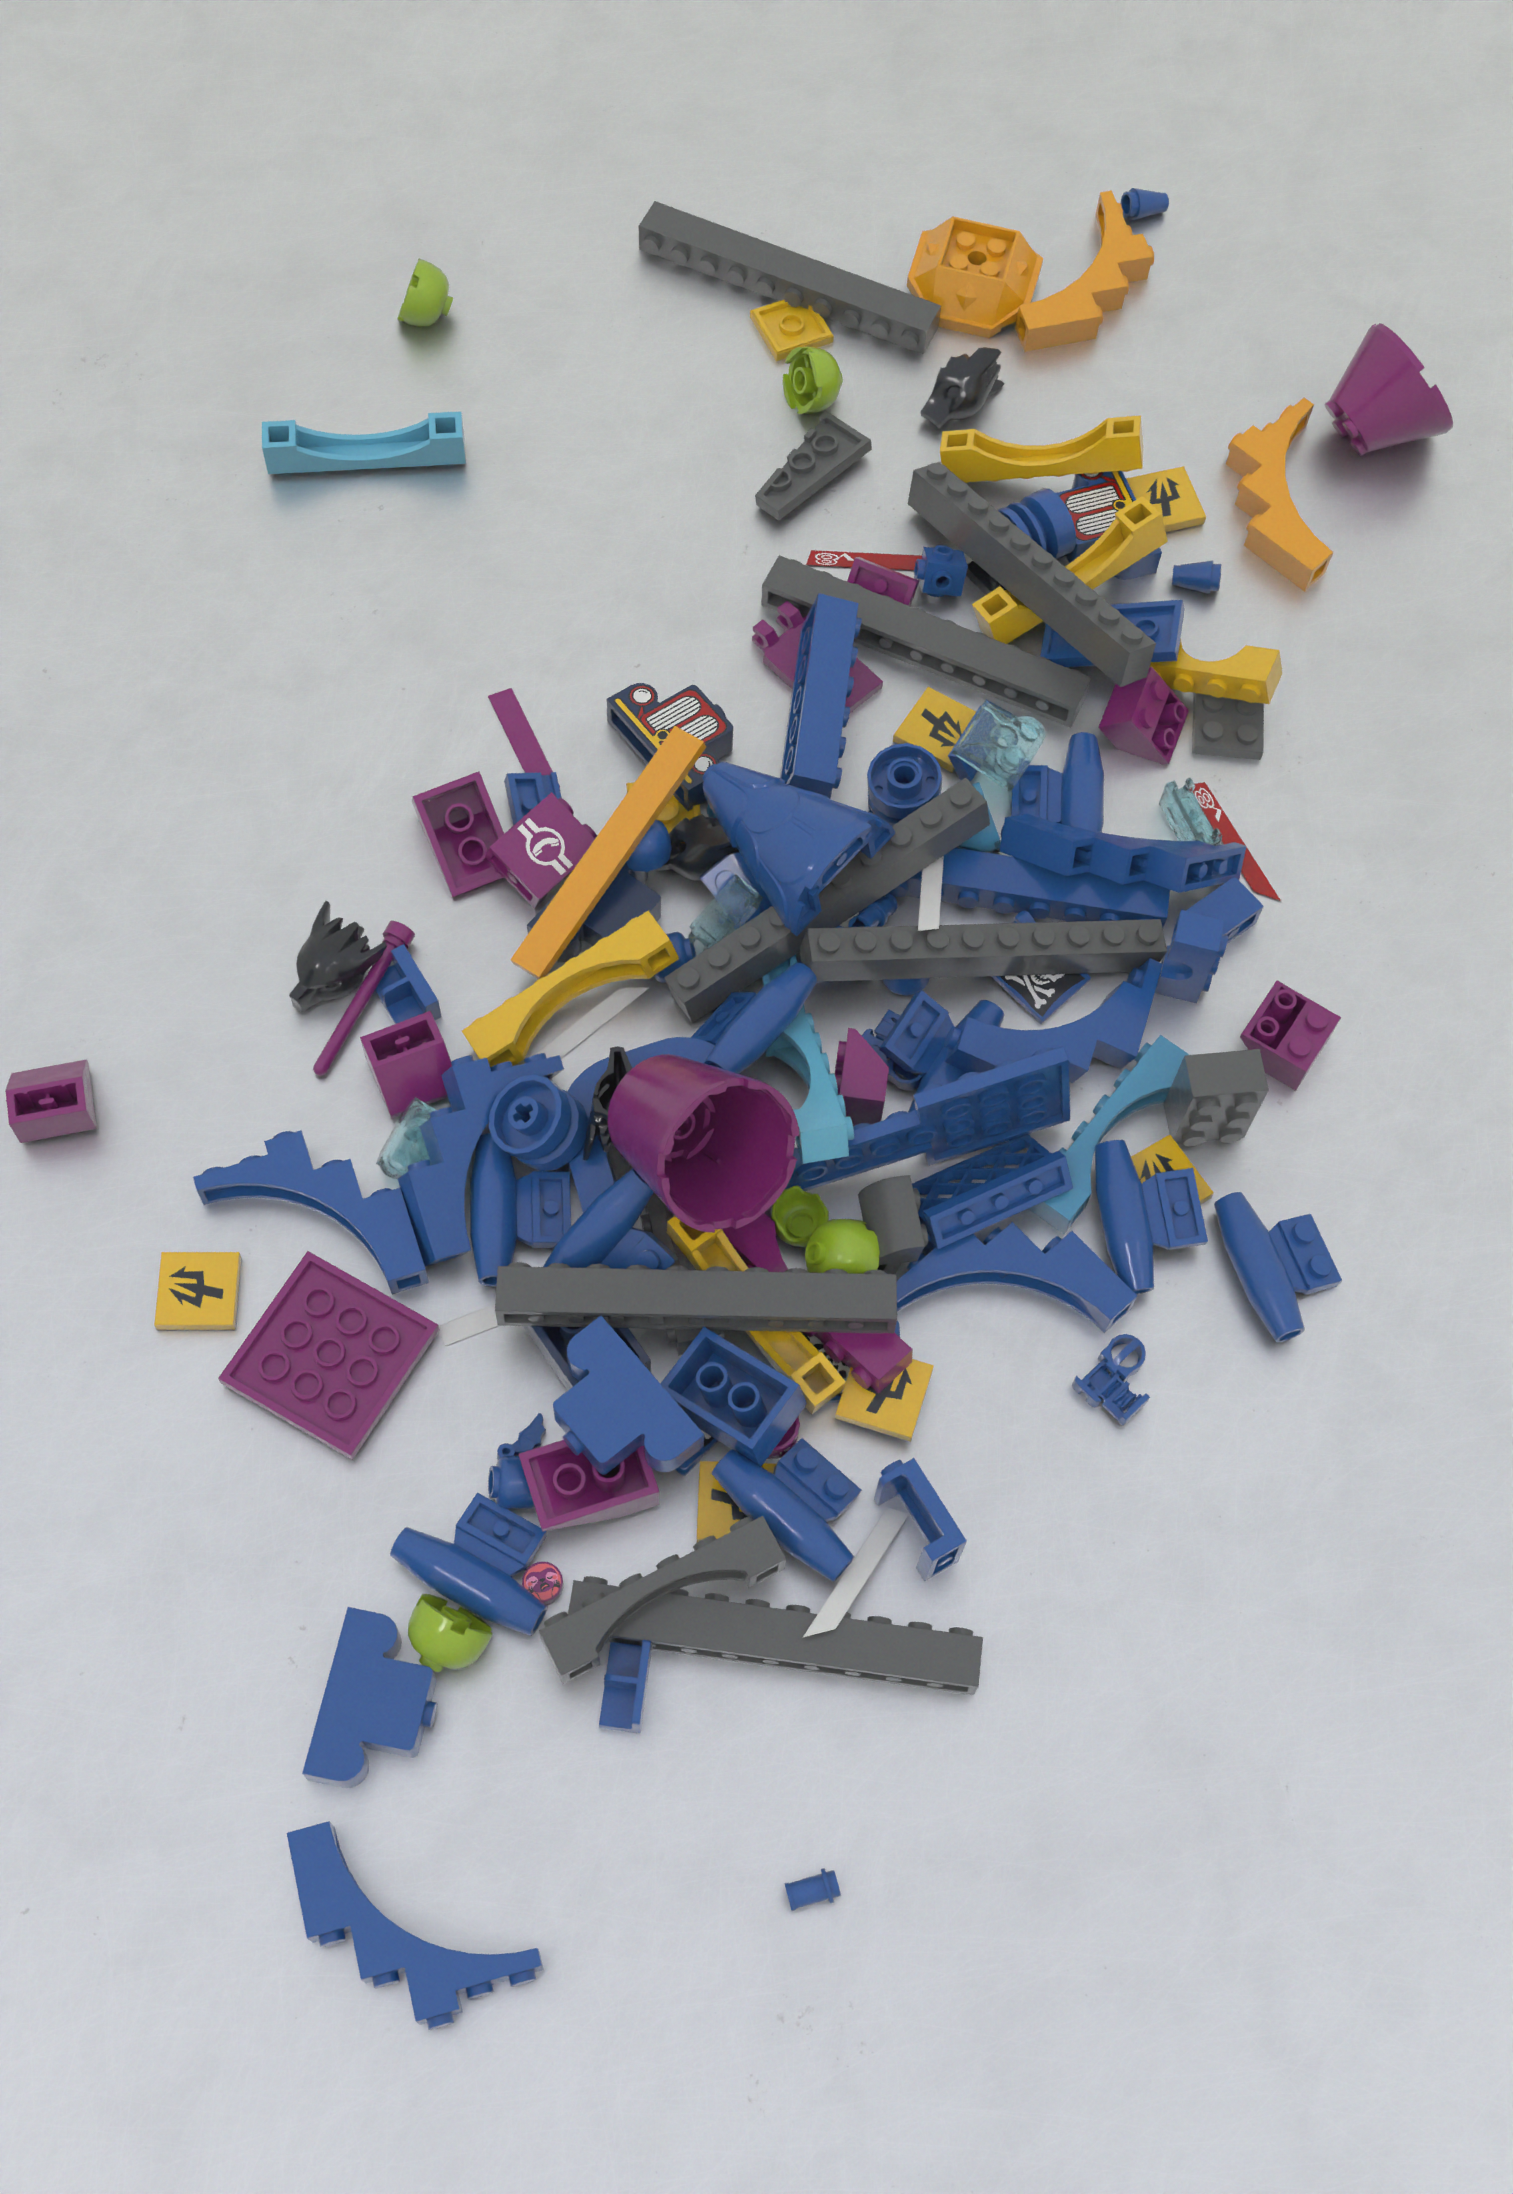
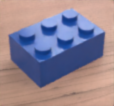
(734, 1396)

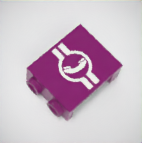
(541, 849)

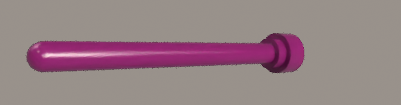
(394, 936)

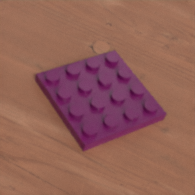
(329, 1354)

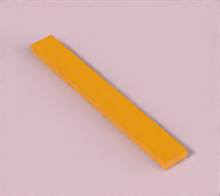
(608, 853)

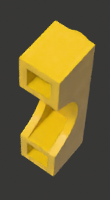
(1245, 676)

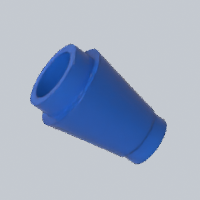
(1143, 203)
(1198, 576)

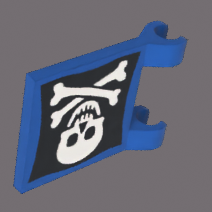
(1041, 993)

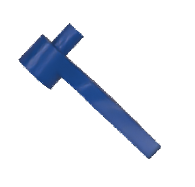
(527, 1439)

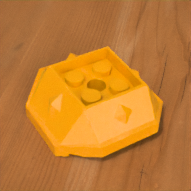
(974, 274)

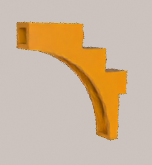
(1077, 310)
(1276, 527)

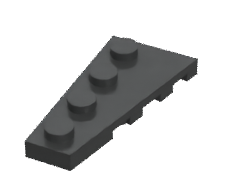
(818, 460)

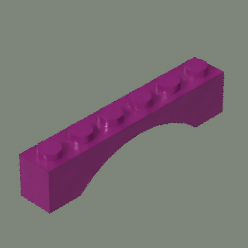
(873, 1356)

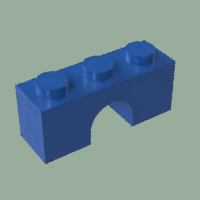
(1192, 956)

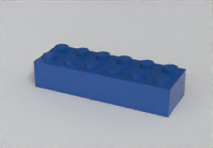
(820, 696)

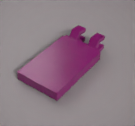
(782, 655)

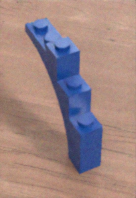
(437, 1189)
(333, 1190)
(1008, 1257)
(435, 1975)

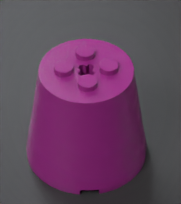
(704, 1139)

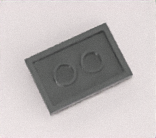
(1227, 727)

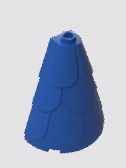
(790, 836)

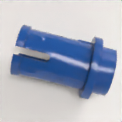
(813, 1889)

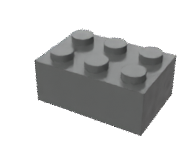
(1215, 1096)

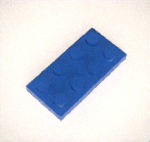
(1157, 619)

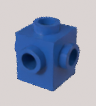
(941, 571)

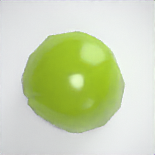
(798, 1215)

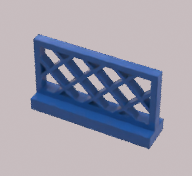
(1003, 1194)

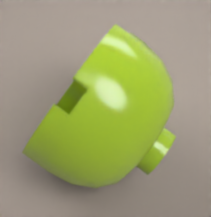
(425, 296)
(812, 380)
(842, 1246)
(446, 1635)

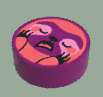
(543, 1581)

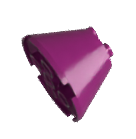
(1385, 397)

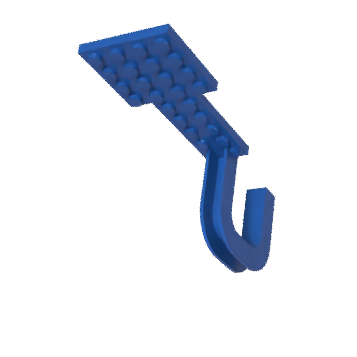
(946, 1123)

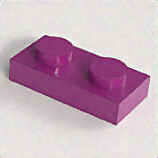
(883, 581)

